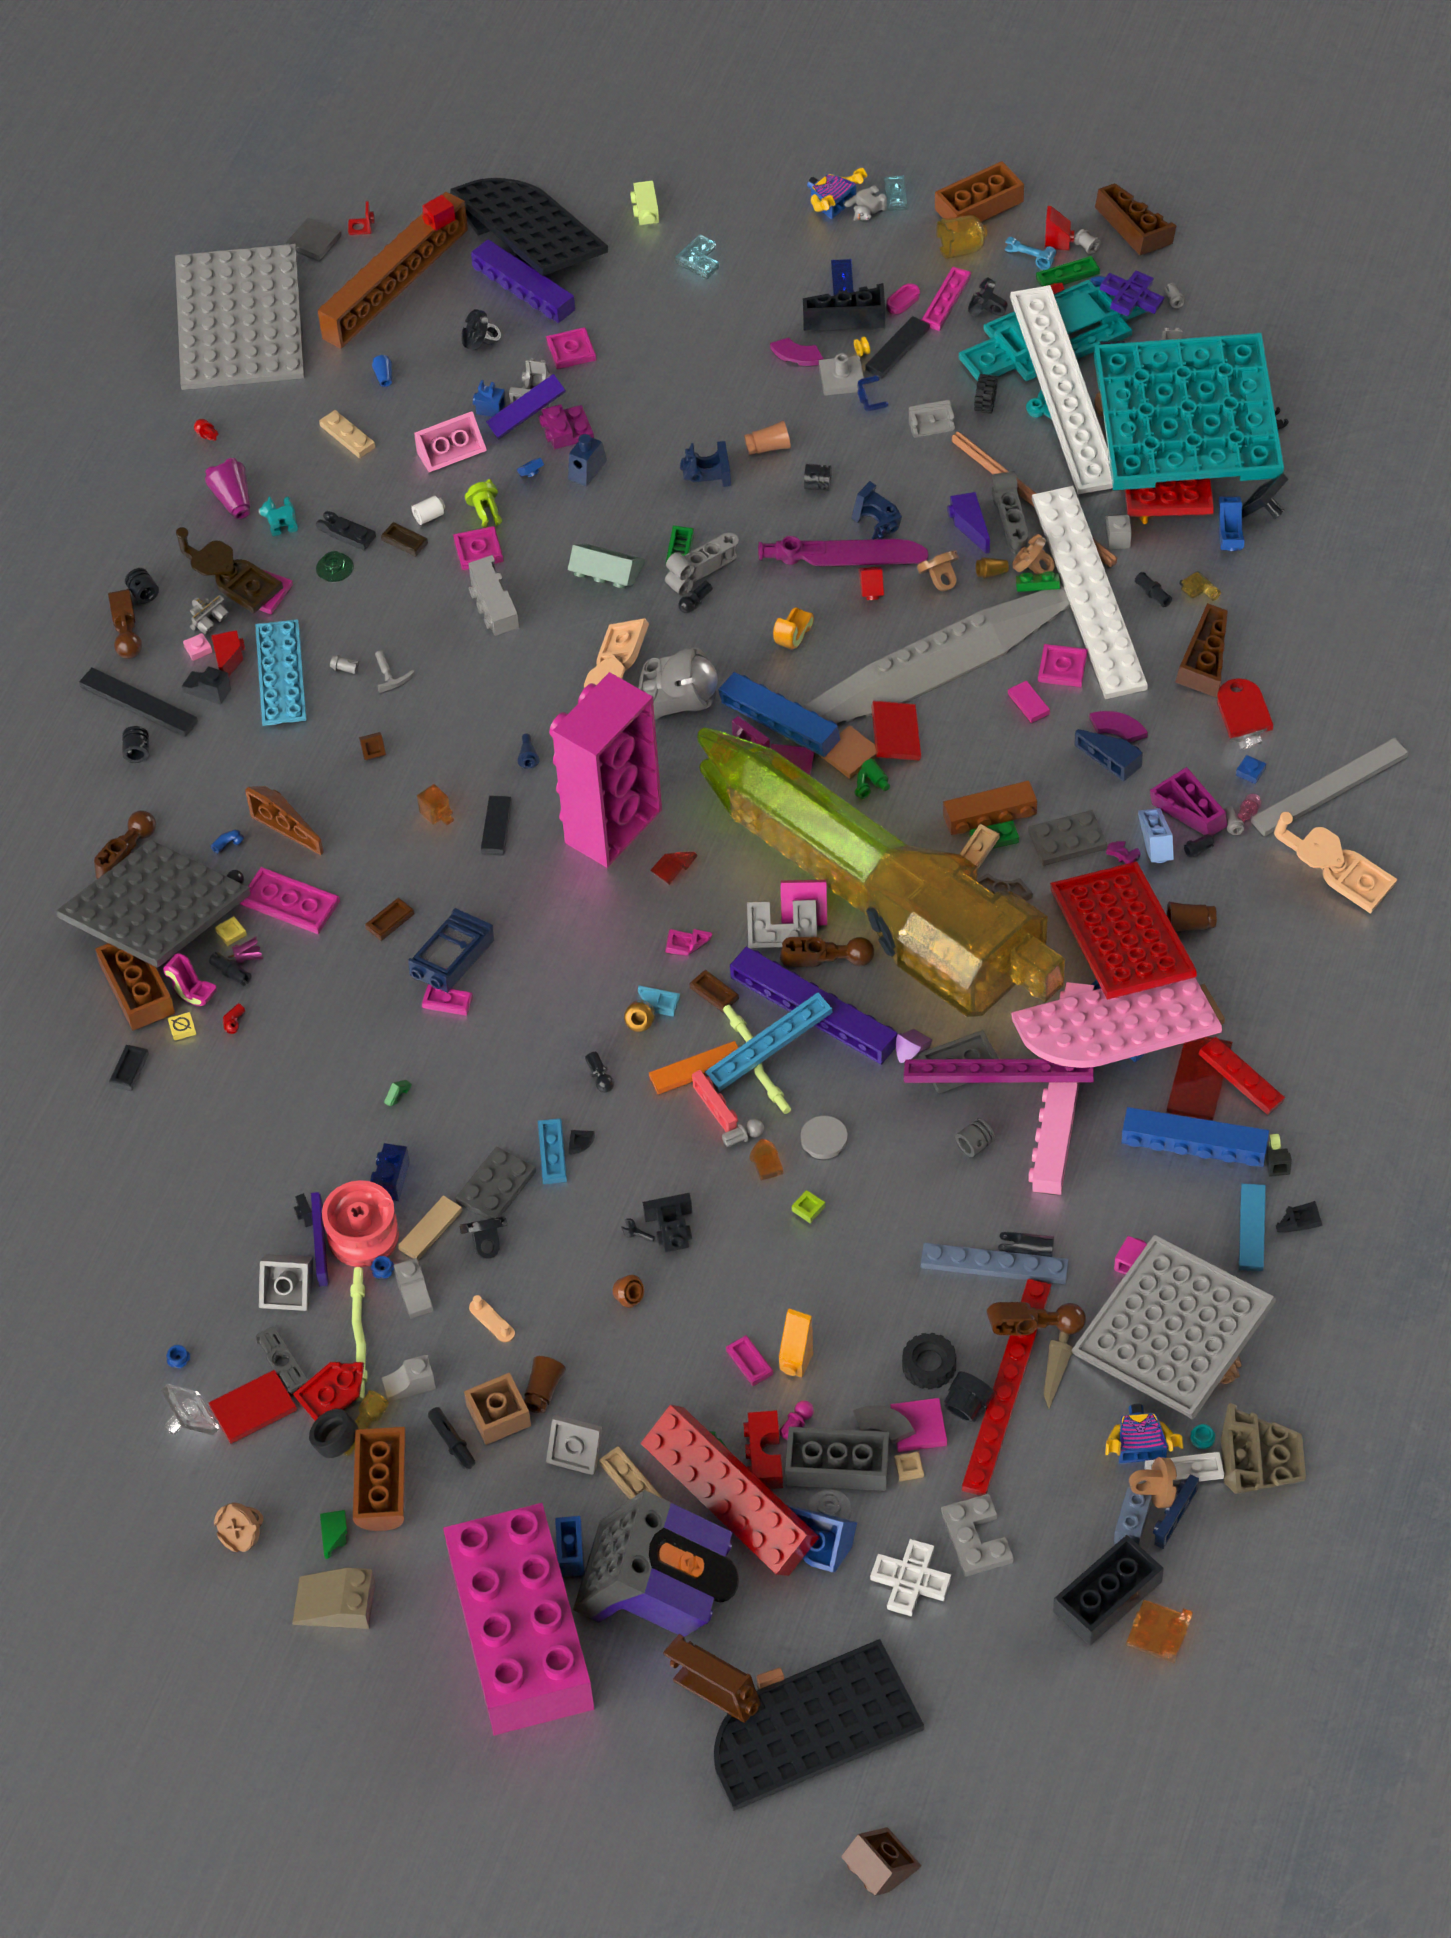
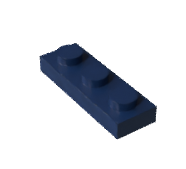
(1165, 1528)

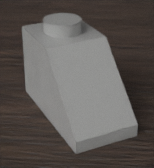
(1118, 531)

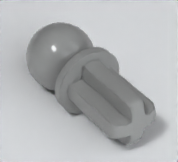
(753, 1128)

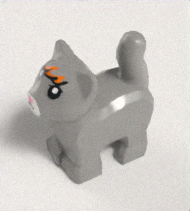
(867, 203)

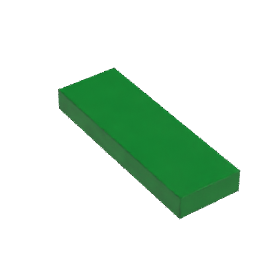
(1069, 272)

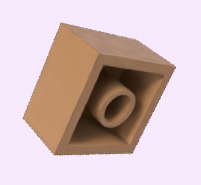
(497, 1408)

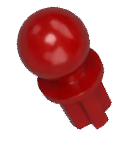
(205, 429)

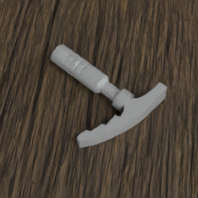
(391, 683)

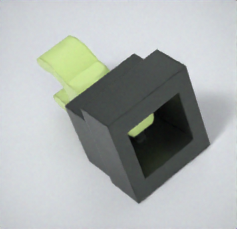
(1277, 1159)

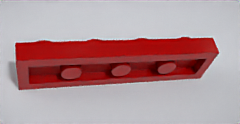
(1241, 1075)

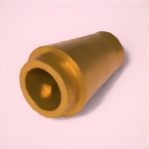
(990, 567)

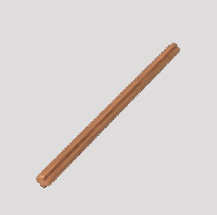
(1022, 489)

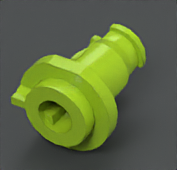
(482, 496)

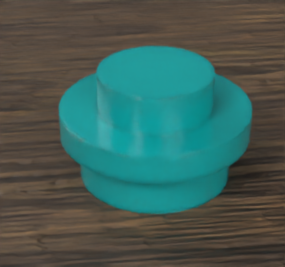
(1202, 1436)

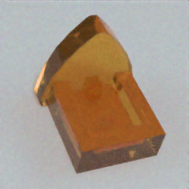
(766, 1159)

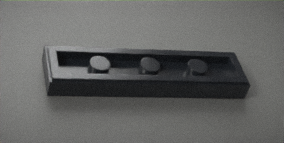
(897, 347)

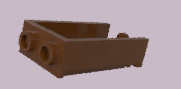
(713, 1679)

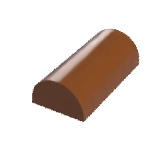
(379, 1478)

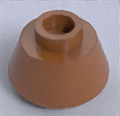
(628, 1291)

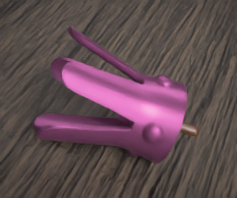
(246, 951)

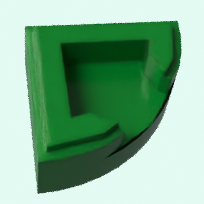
(396, 1091)

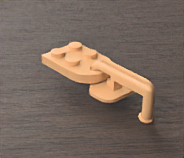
(618, 649)
(1342, 869)

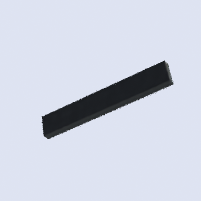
(138, 701)

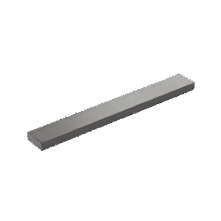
(1331, 785)

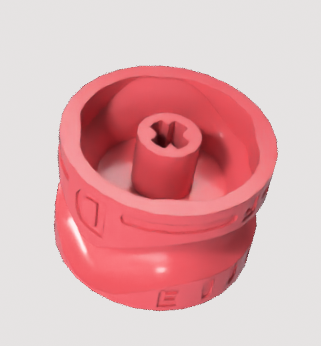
(360, 1223)

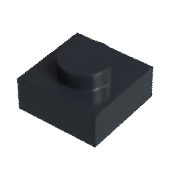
(303, 1210)

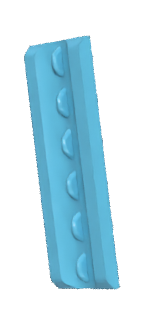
(280, 672)

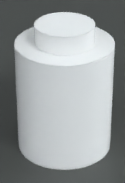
(428, 509)

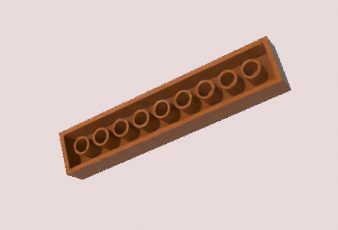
(388, 275)

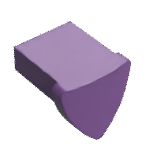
(911, 1044)

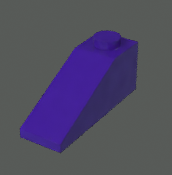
(969, 519)

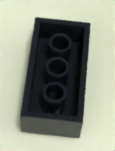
(1108, 1590)

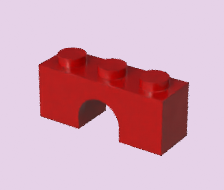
(764, 1431)

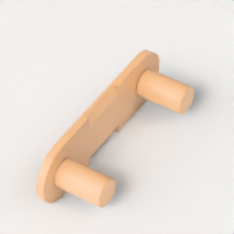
(491, 1319)

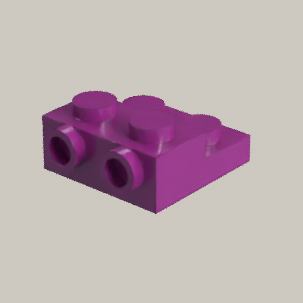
(564, 425)

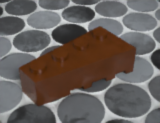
(1133, 220)
(1204, 656)

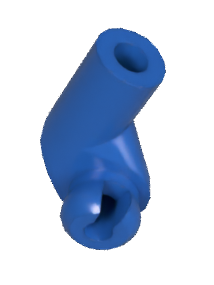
(225, 838)

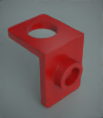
(370, 219)

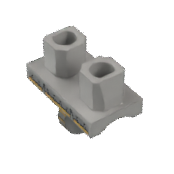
(204, 610)

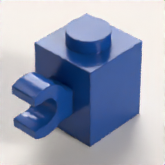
(489, 399)

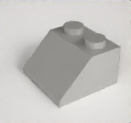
(285, 1282)

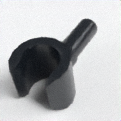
(633, 1230)

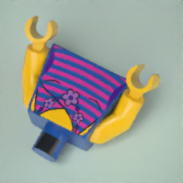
(832, 191)
(1141, 1437)

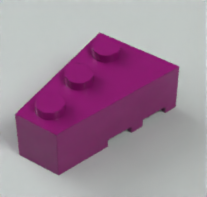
(1189, 802)

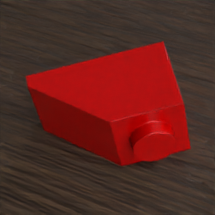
(1058, 230)
(871, 582)
(228, 650)

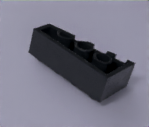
(845, 310)

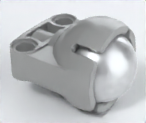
(679, 682)

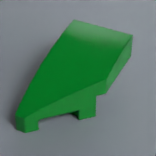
(333, 1531)

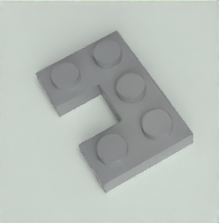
(765, 935)
(961, 1523)

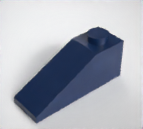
(1110, 752)

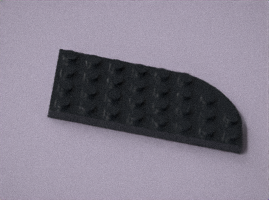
(530, 223)
(814, 1724)

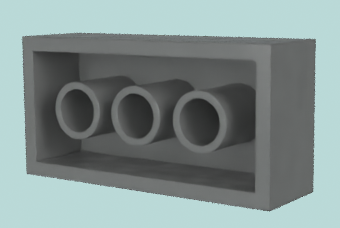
(837, 1458)

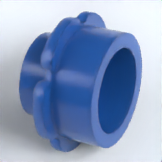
(382, 1262)
(177, 1351)

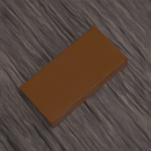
(389, 919)
(713, 990)

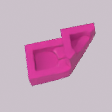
(686, 943)

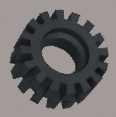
(985, 393)

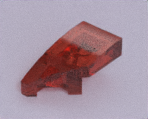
(671, 864)

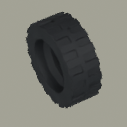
(924, 1378)

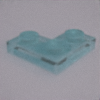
(696, 259)

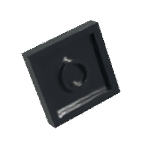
(1264, 498)

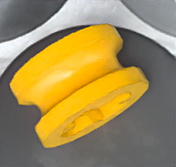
(861, 346)

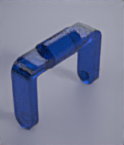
(863, 396)

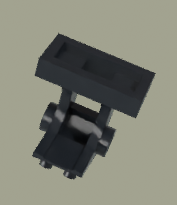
(668, 1213)

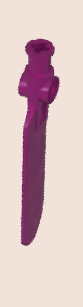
(844, 552)

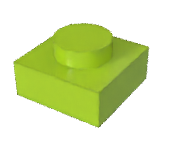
(808, 1206)

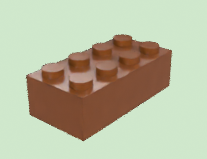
(981, 194)
(135, 986)

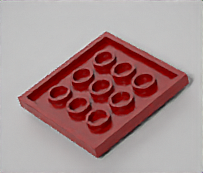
(1171, 498)

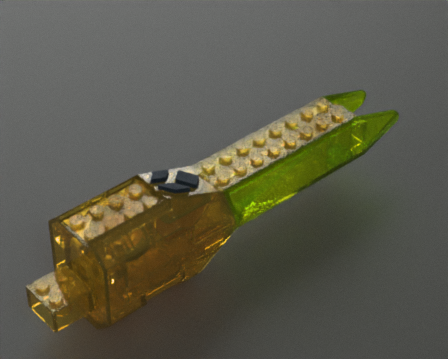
(918, 899)

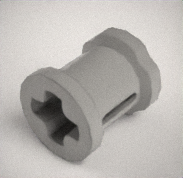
(1087, 241)

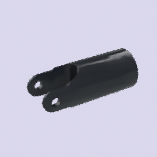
(1027, 1244)

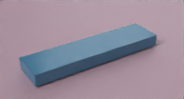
(1252, 1227)

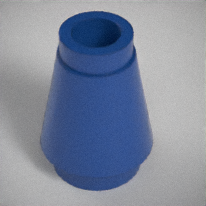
(383, 369)

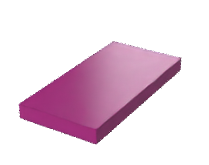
(290, 900)

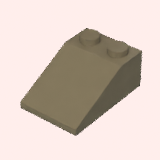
(335, 1598)

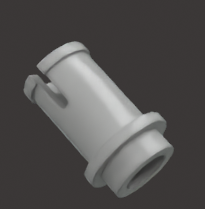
(1176, 298)
(344, 664)
(1234, 824)

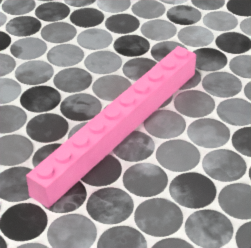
(1056, 1126)

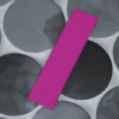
(946, 298)

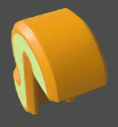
(791, 631)

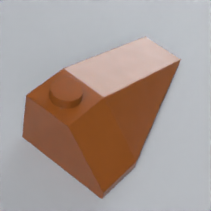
(275, 812)

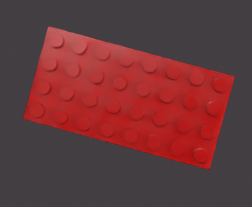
(1123, 930)

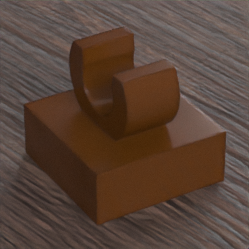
(372, 746)

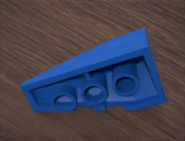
(834, 1539)

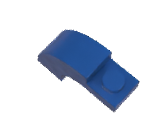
(1230, 523)

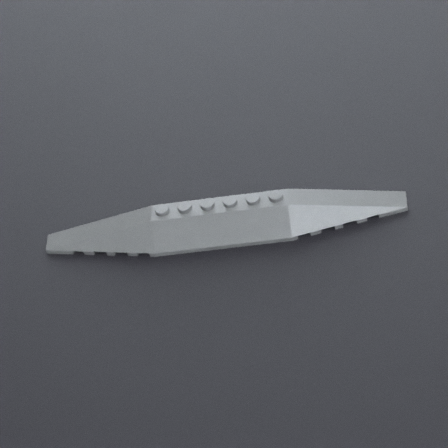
(940, 656)

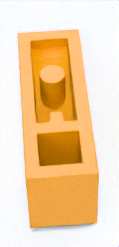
(796, 1343)

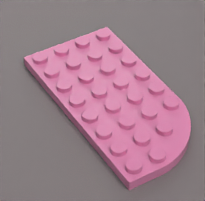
(1099, 1031)

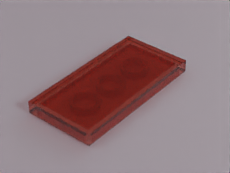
(1195, 1083)

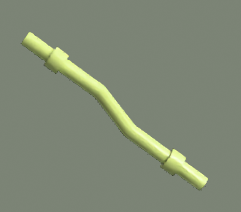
(774, 1092)
(357, 1292)

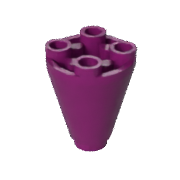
(230, 486)

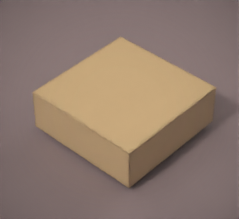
(909, 1466)

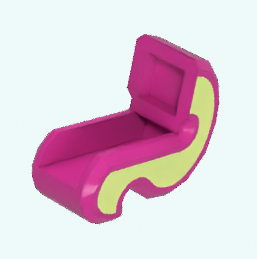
(186, 981)

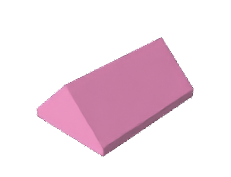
(449, 442)

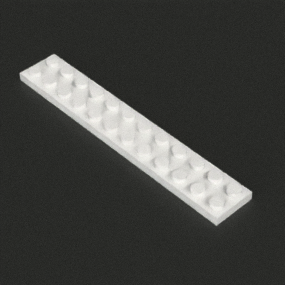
(1063, 388)
(1089, 593)

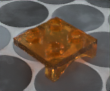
(1159, 1630)

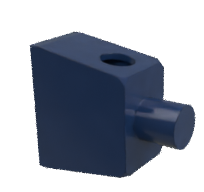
(586, 460)

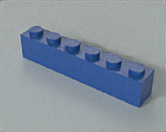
(779, 714)
(1195, 1137)

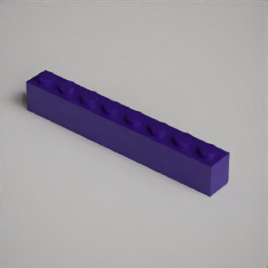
(790, 991)

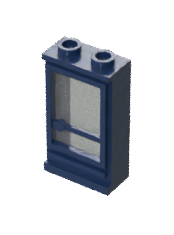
(451, 950)

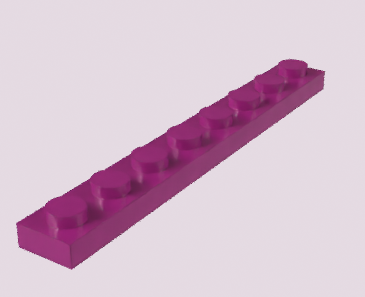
(992, 1071)

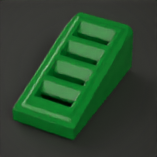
(680, 532)

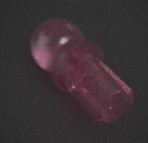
(1249, 806)

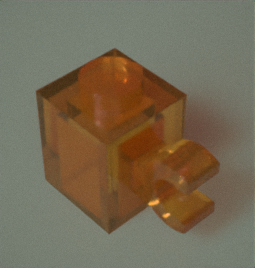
(434, 805)

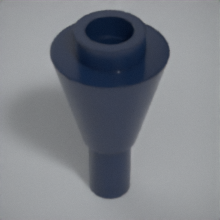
(527, 757)

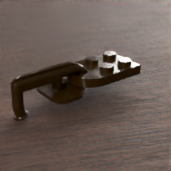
(234, 578)

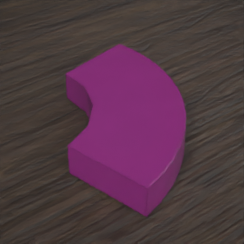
(793, 352)
(1119, 725)

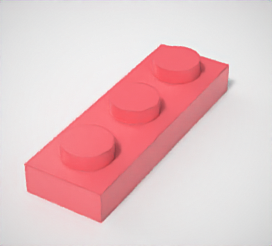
(714, 1101)

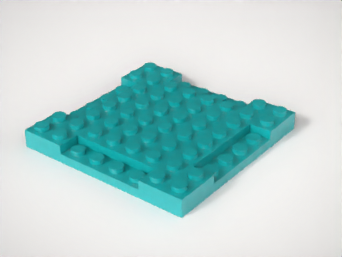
(1188, 410)

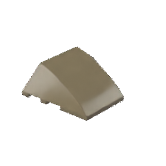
(1259, 1453)

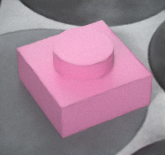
(197, 646)

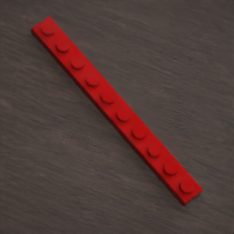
(1002, 1404)

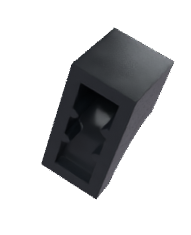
(209, 685)

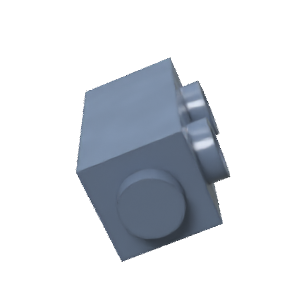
(1133, 1516)

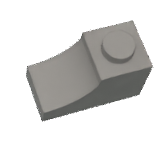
(413, 1288)
(410, 1379)

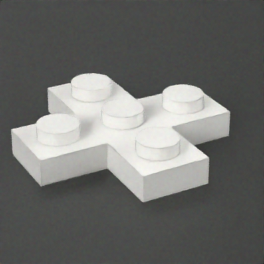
(910, 1577)

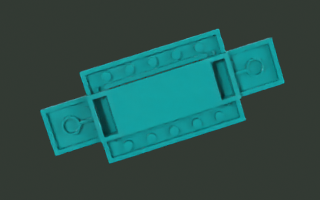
(1078, 307)

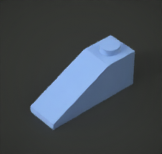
(1156, 835)

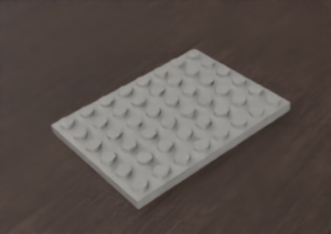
(239, 317)

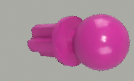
(803, 1411)

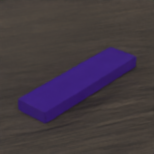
(526, 406)
(319, 1240)

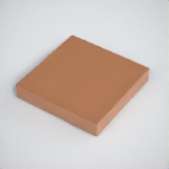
(850, 752)

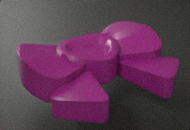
(1117, 849)

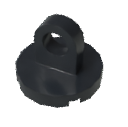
(987, 300)
(476, 330)
(483, 1231)

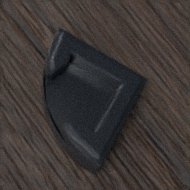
(580, 1140)

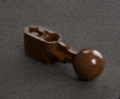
(127, 643)
(140, 826)
(798, 951)
(1021, 1319)

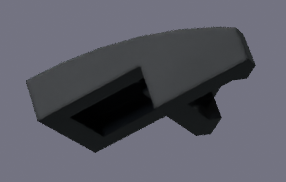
(1300, 1218)

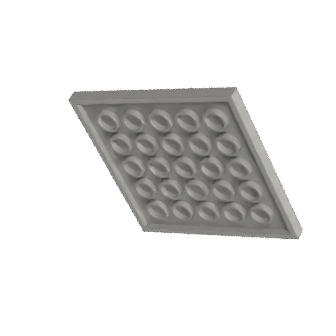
(1174, 1326)

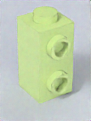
(646, 203)

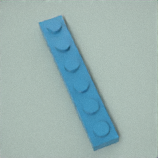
(769, 1041)

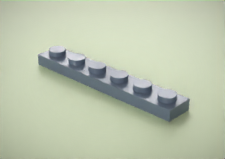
(994, 1263)

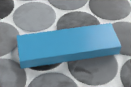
(552, 1151)

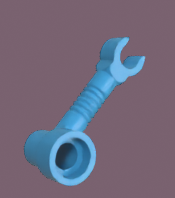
(1044, 258)

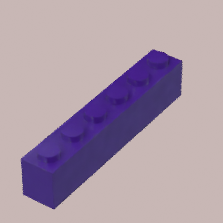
(523, 281)

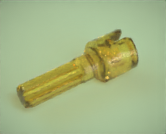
(370, 1410)

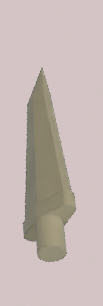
(1057, 1362)

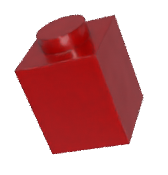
(438, 212)

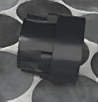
(968, 1397)

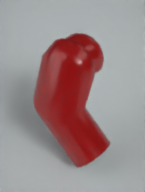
(230, 1019)

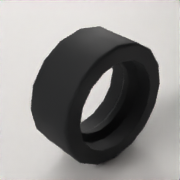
(324, 1425)

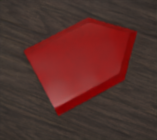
(331, 1388)

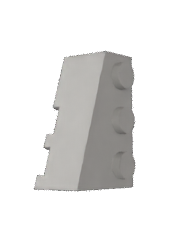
(492, 597)

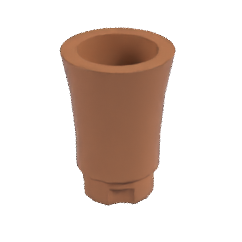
(768, 439)

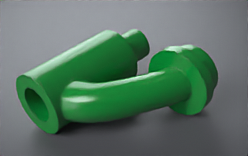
(875, 774)

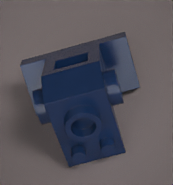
(695, 466)
(874, 505)

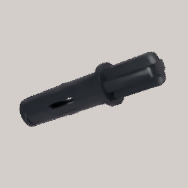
(456, 1445)

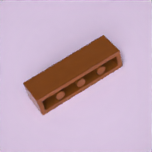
(990, 807)

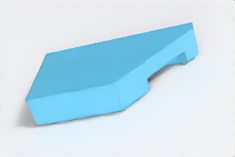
(662, 1001)

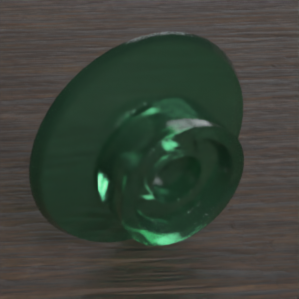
(334, 567)

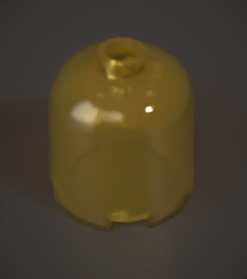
(960, 235)

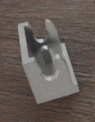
(931, 418)

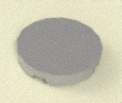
(824, 1137)

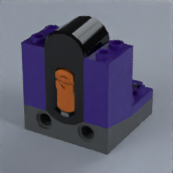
(658, 1566)

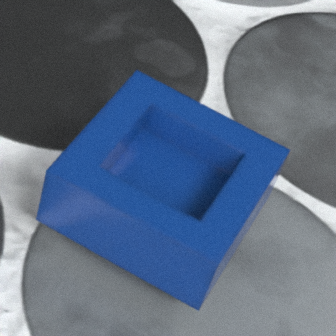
(530, 468)
(1250, 769)

